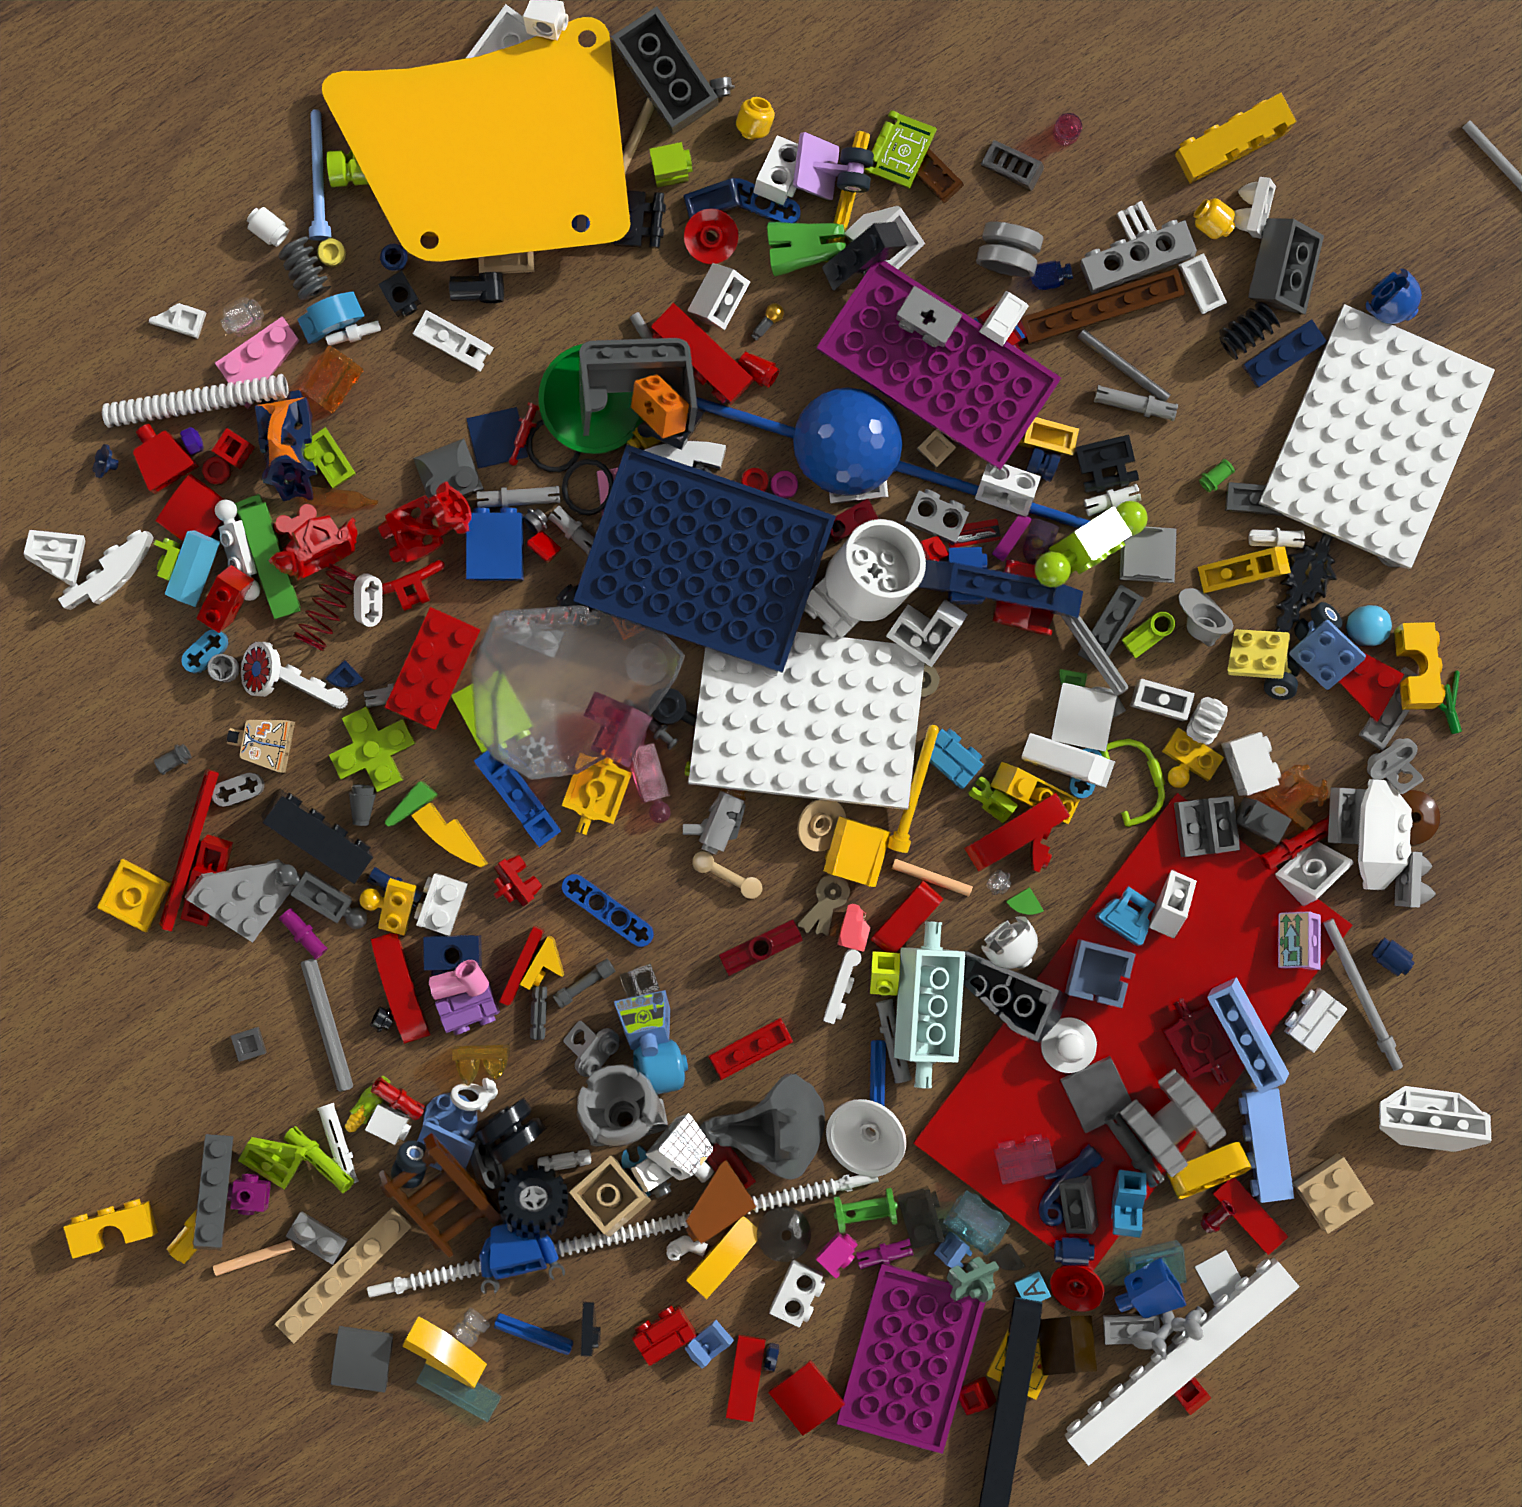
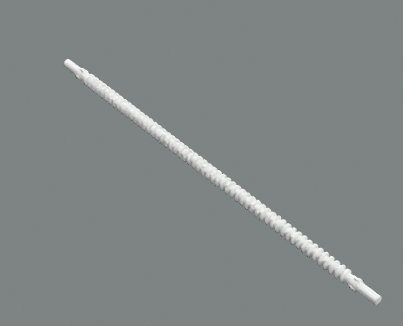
(845, 1183)

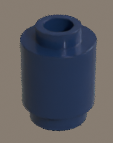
(1393, 957)
(1073, 1251)

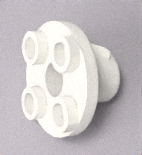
(1069, 1045)

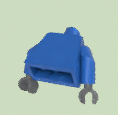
(510, 1255)

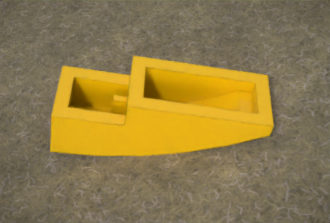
(1050, 437)
(449, 836)
(723, 1257)
(444, 1353)

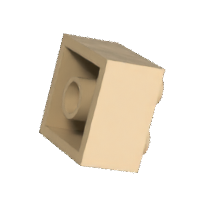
(1332, 1193)
(610, 1196)

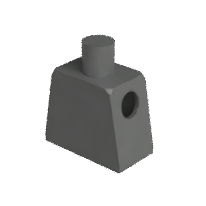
(1262, 820)

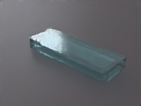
(477, 1401)

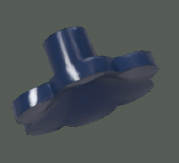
(104, 461)

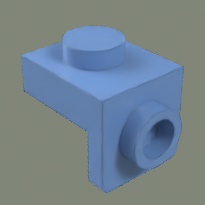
(708, 1344)

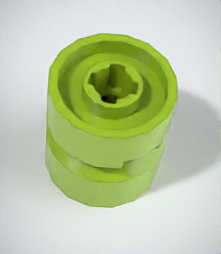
(344, 169)

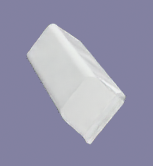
(1067, 760)

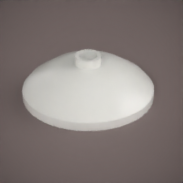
(860, 1148)

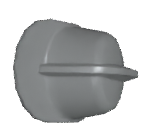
(1205, 617)

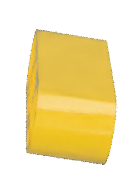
(1210, 1170)

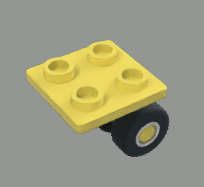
(1265, 656)

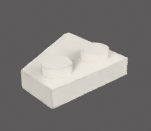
(56, 553)

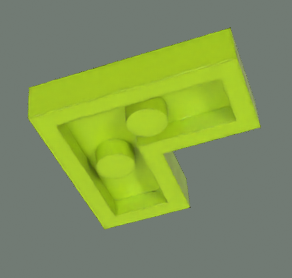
(329, 458)

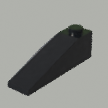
(1018, 1000)

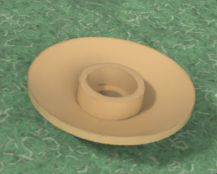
(819, 836)

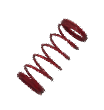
(342, 573)

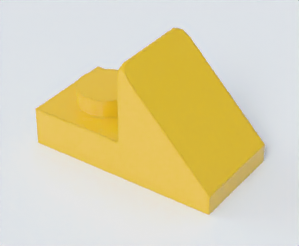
(546, 957)

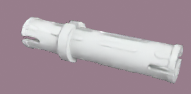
(329, 1113)

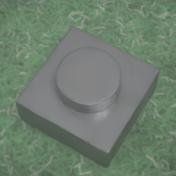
(248, 1044)

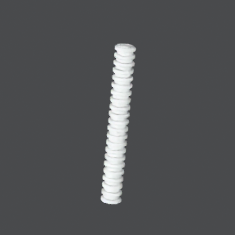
(195, 400)

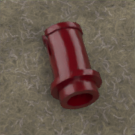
(1212, 1221)

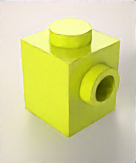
(885, 973)

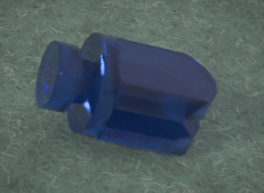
(1051, 275)

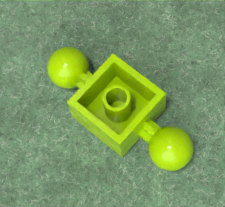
(1091, 543)

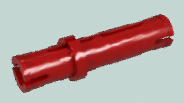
(1291, 847)

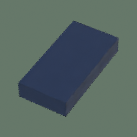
(718, 196)

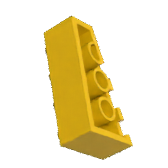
(1235, 138)

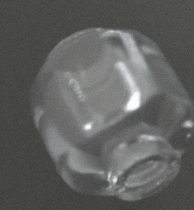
(242, 317)

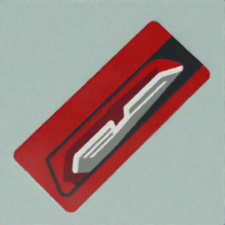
(977, 533)

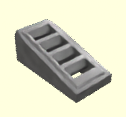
(1033, 176)

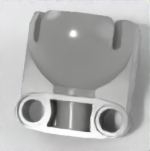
(617, 1095)

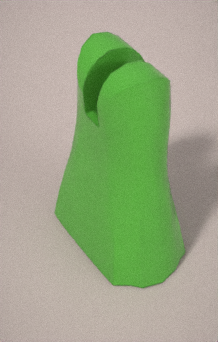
(802, 244)

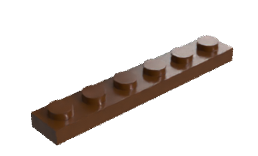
(1103, 306)

